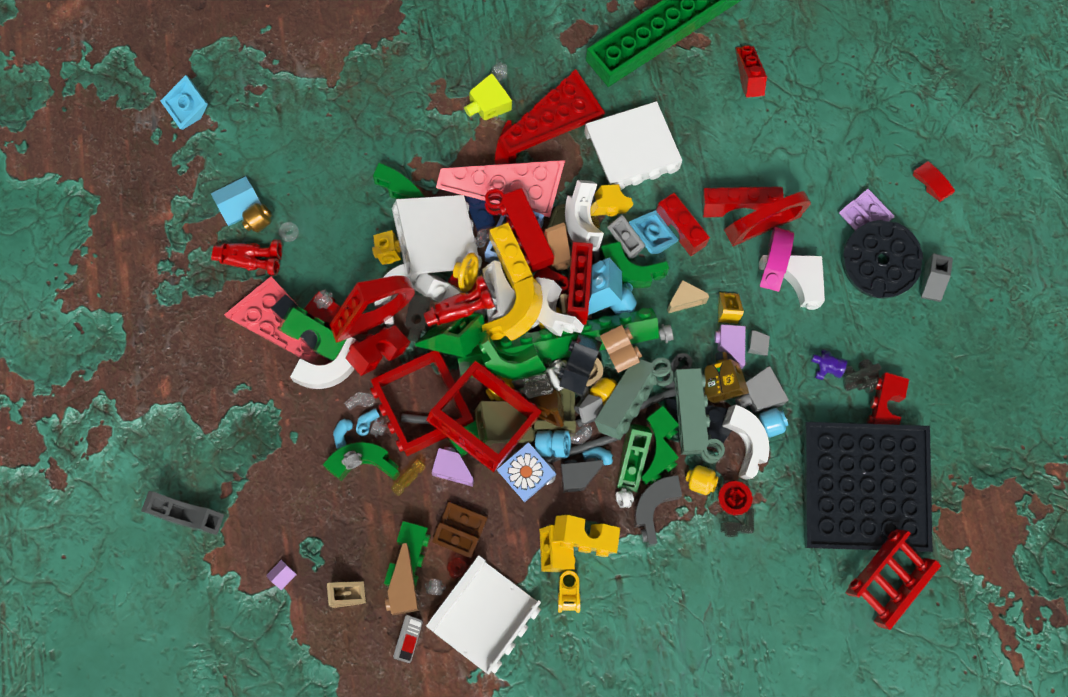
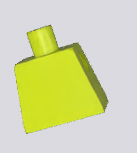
(488, 99)

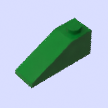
(633, 457)

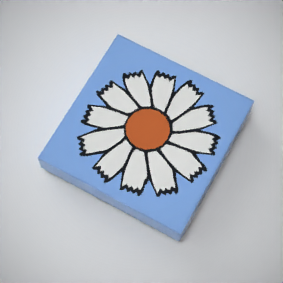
(526, 472)

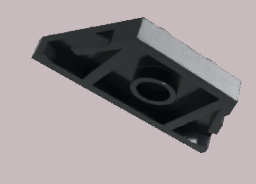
(716, 417)

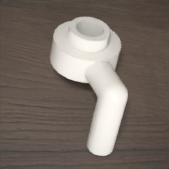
(554, 372)

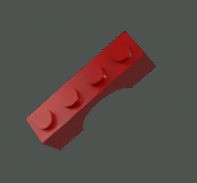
(720, 201)

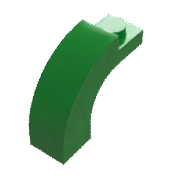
(635, 275)
(510, 365)
(371, 454)

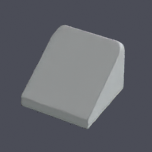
(758, 343)
(590, 408)

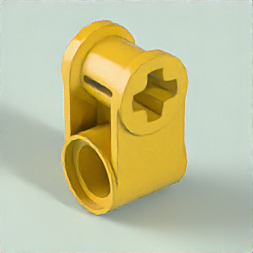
(569, 594)

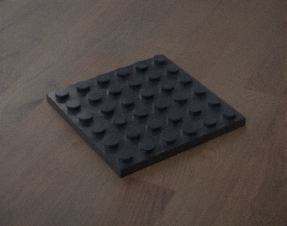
(866, 485)

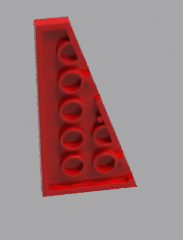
(558, 112)

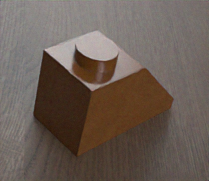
(551, 408)

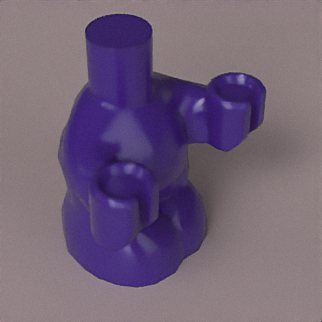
(829, 364)

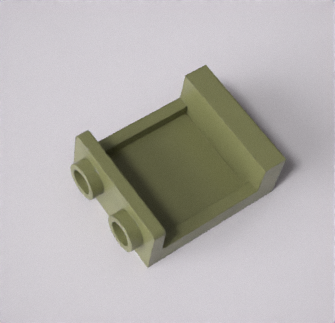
(568, 402)
(499, 422)

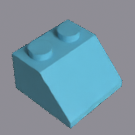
(604, 285)

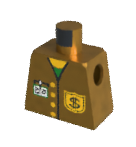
(724, 379)

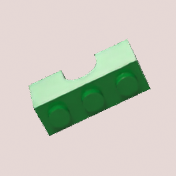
(297, 322)
(416, 538)

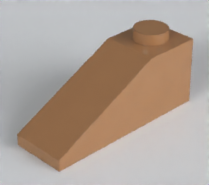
(558, 242)
(402, 590)

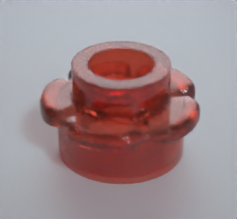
(457, 573)

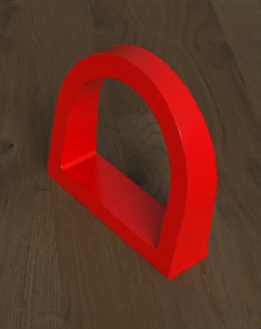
(763, 219)
(350, 320)

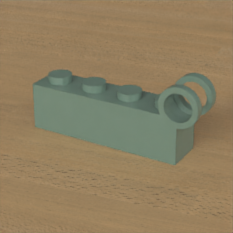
(629, 396)
(692, 415)

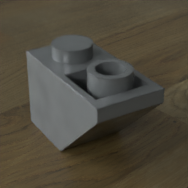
(936, 277)
(579, 475)

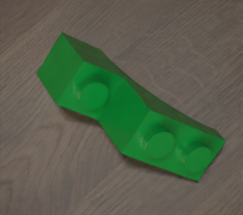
(663, 426)

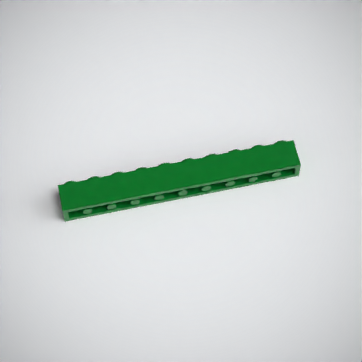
(641, 324)

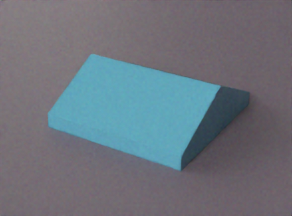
(184, 103)
(235, 199)
(653, 232)

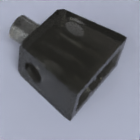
(417, 306)

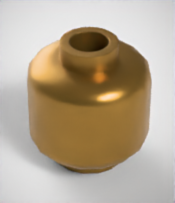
(256, 217)

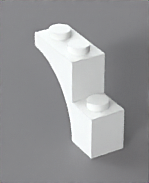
(438, 289)

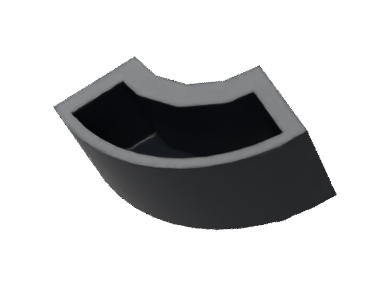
(580, 364)

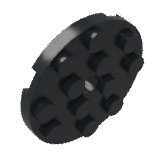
(902, 254)

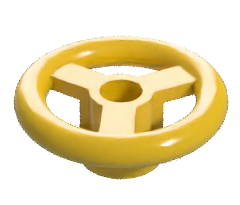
(466, 272)

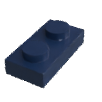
(478, 213)

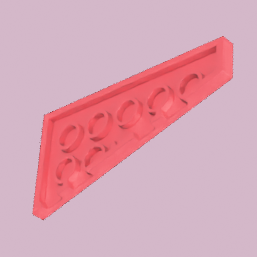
(536, 179)
(256, 315)

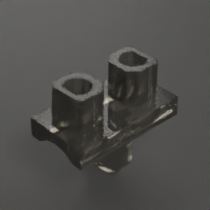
(862, 379)
(533, 385)

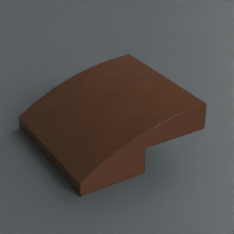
(460, 529)

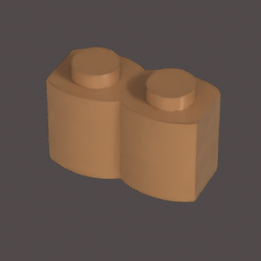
(620, 348)

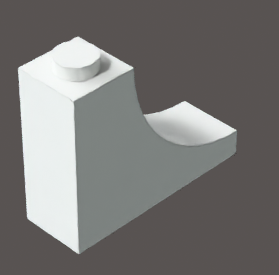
(806, 278)
(501, 292)

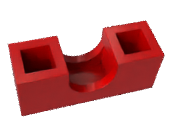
(675, 213)
(366, 354)
(889, 388)

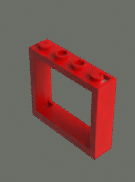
(403, 370)
(466, 439)

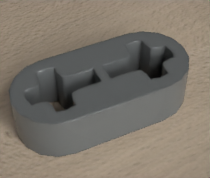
(675, 363)

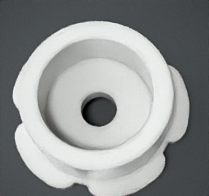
(624, 498)

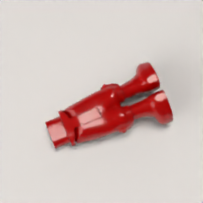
(245, 255)
(460, 305)

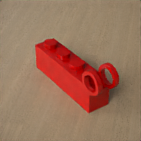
(523, 225)
(580, 281)

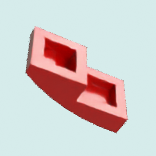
(935, 181)

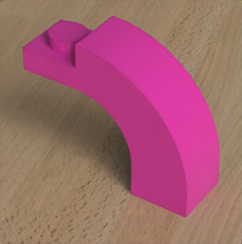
(778, 258)

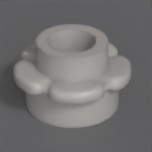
(666, 333)
(352, 460)

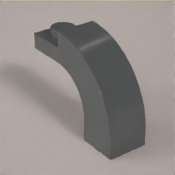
(659, 492)
(182, 514)

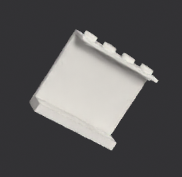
(634, 145)
(433, 233)
(484, 616)

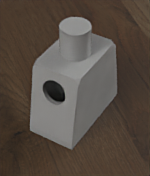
(763, 393)

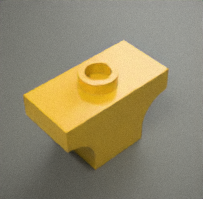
(610, 201)

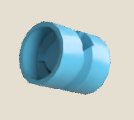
(553, 443)

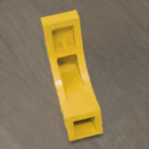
(522, 315)

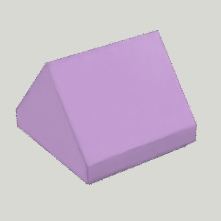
(281, 575)

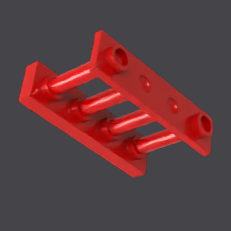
(912, 584)

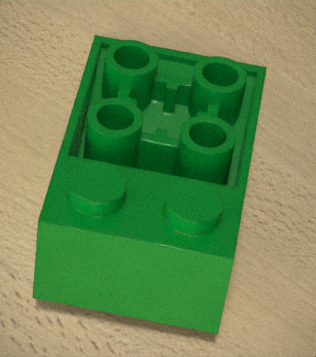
(454, 337)

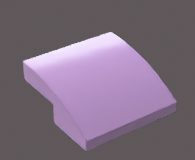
(864, 210)

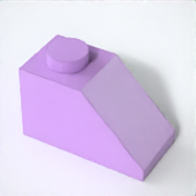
(732, 341)
(451, 467)

